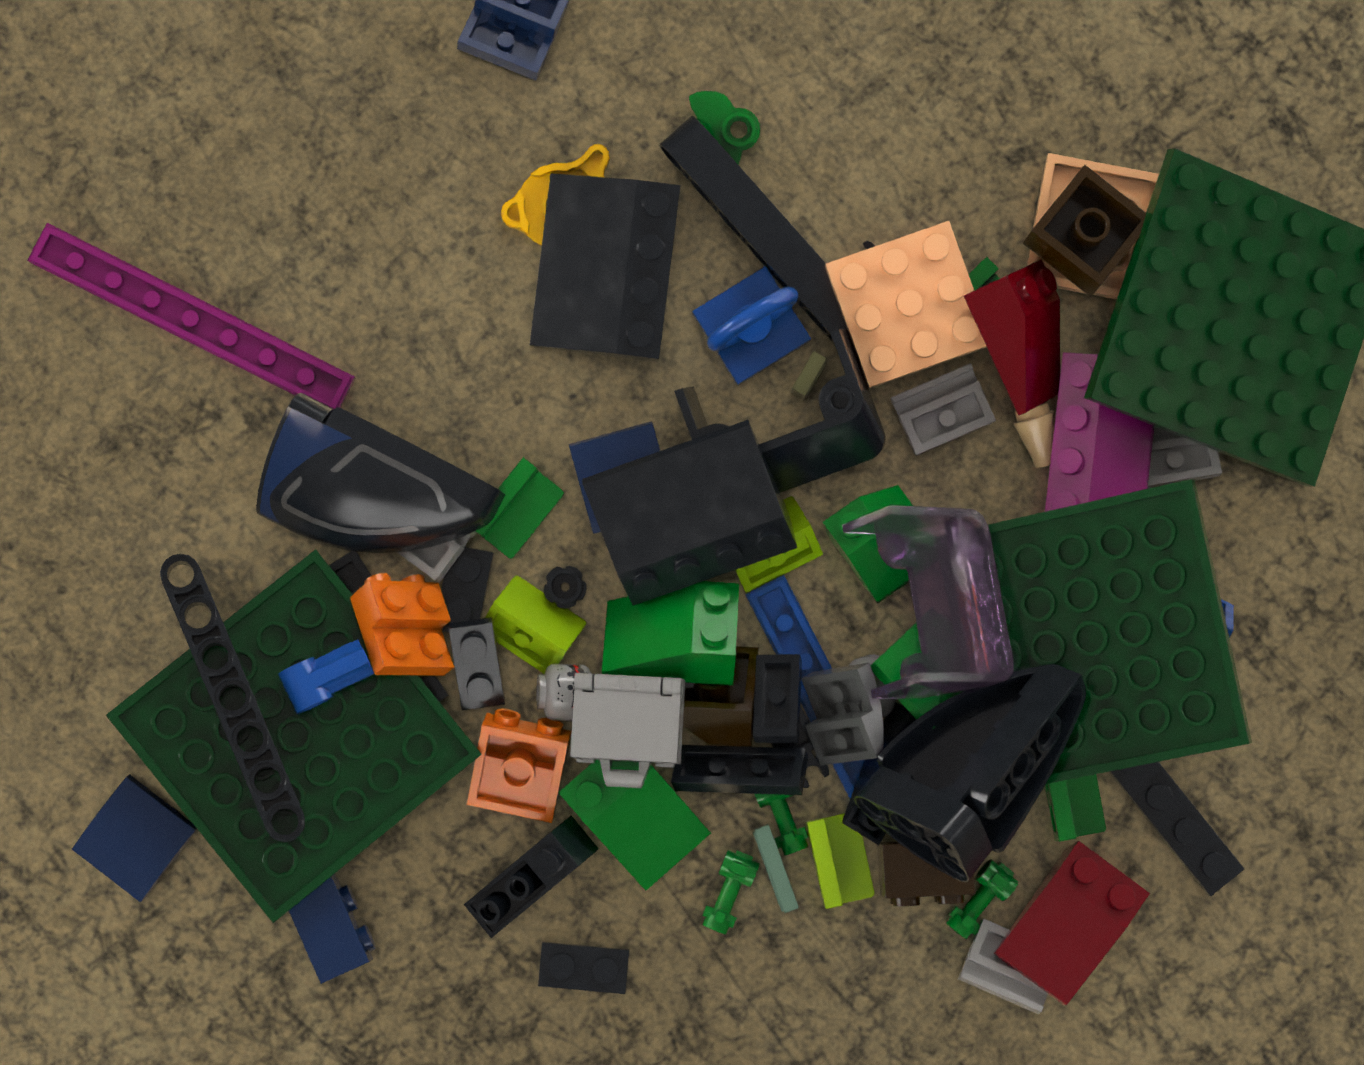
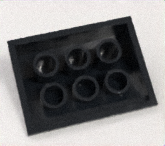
(605, 266)
(690, 512)

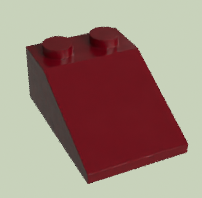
(1022, 332)
(1071, 922)

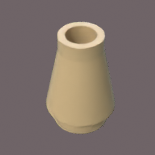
(1037, 433)

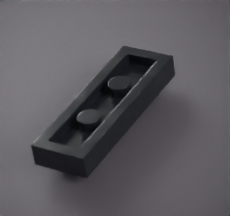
(741, 770)

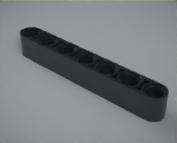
(754, 220)
(217, 681)

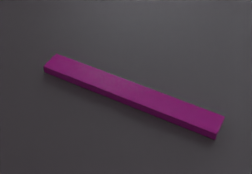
(189, 317)

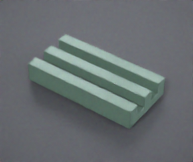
(775, 868)

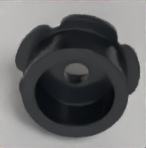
(576, 590)

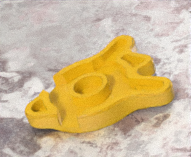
(528, 207)

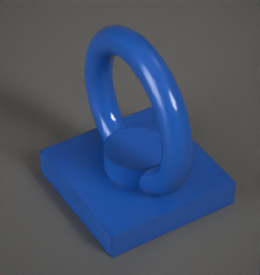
(752, 325)

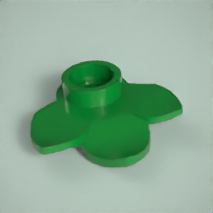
(717, 116)

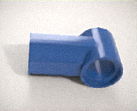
(316, 680)

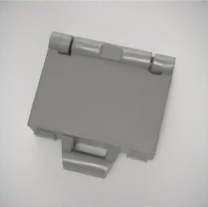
(627, 722)

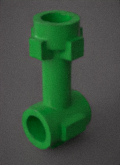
(791, 838)
(738, 870)
(995, 881)

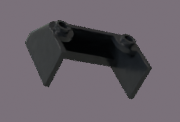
(842, 440)

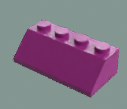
(1093, 446)

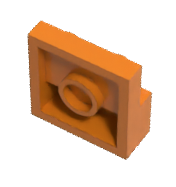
(403, 625)
(519, 765)

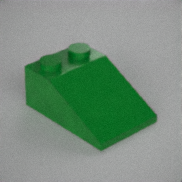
(675, 635)
(642, 826)

